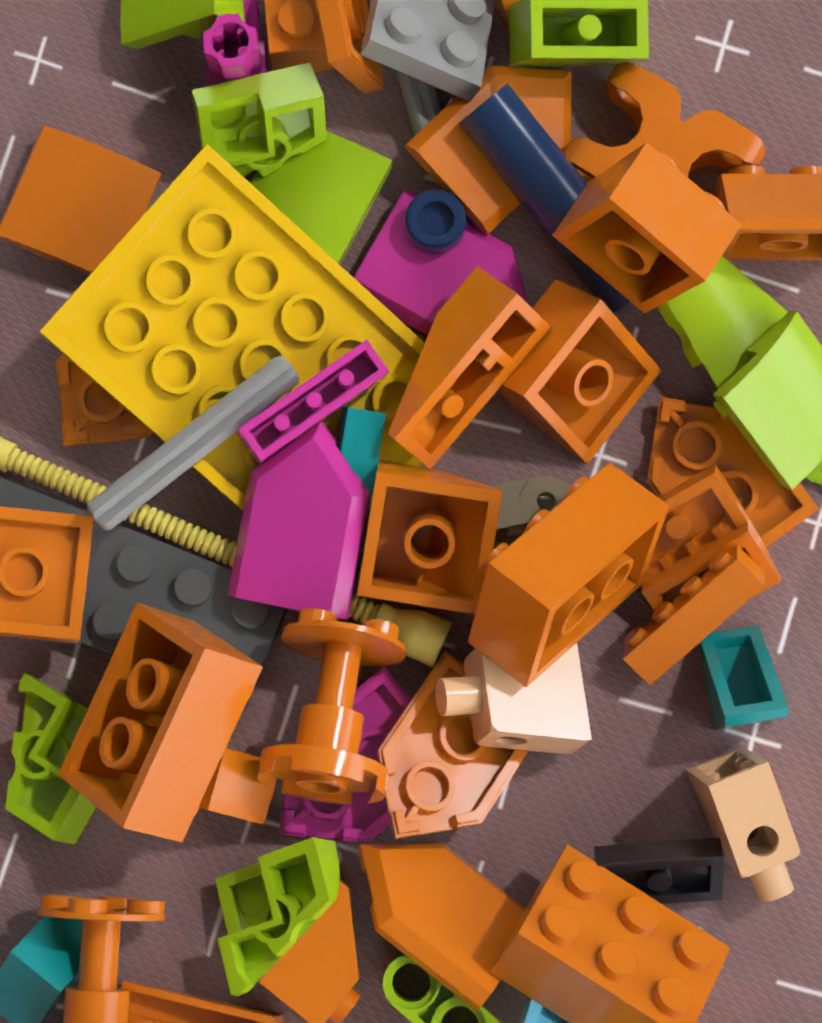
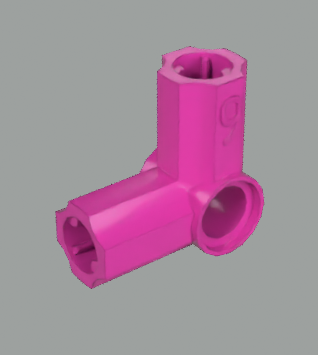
(234, 47)

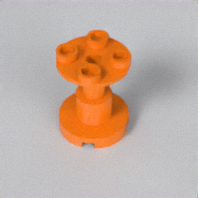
(326, 756)
(97, 992)

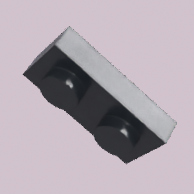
(668, 869)

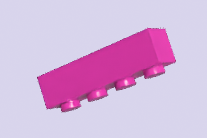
(312, 402)

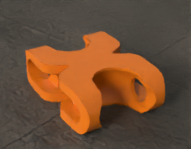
(655, 108)

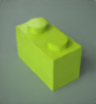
(578, 32)

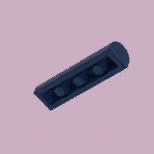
(534, 173)

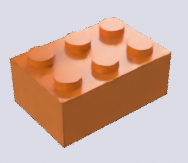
(565, 572)
(159, 723)
(607, 950)

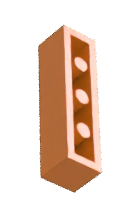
(693, 615)

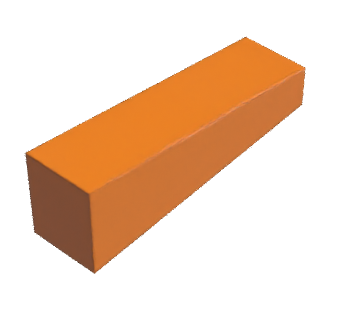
(165, 1005)

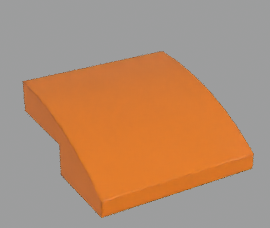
(75, 200)
(698, 526)

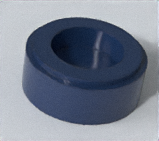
(435, 221)

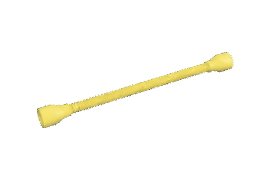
(419, 630)

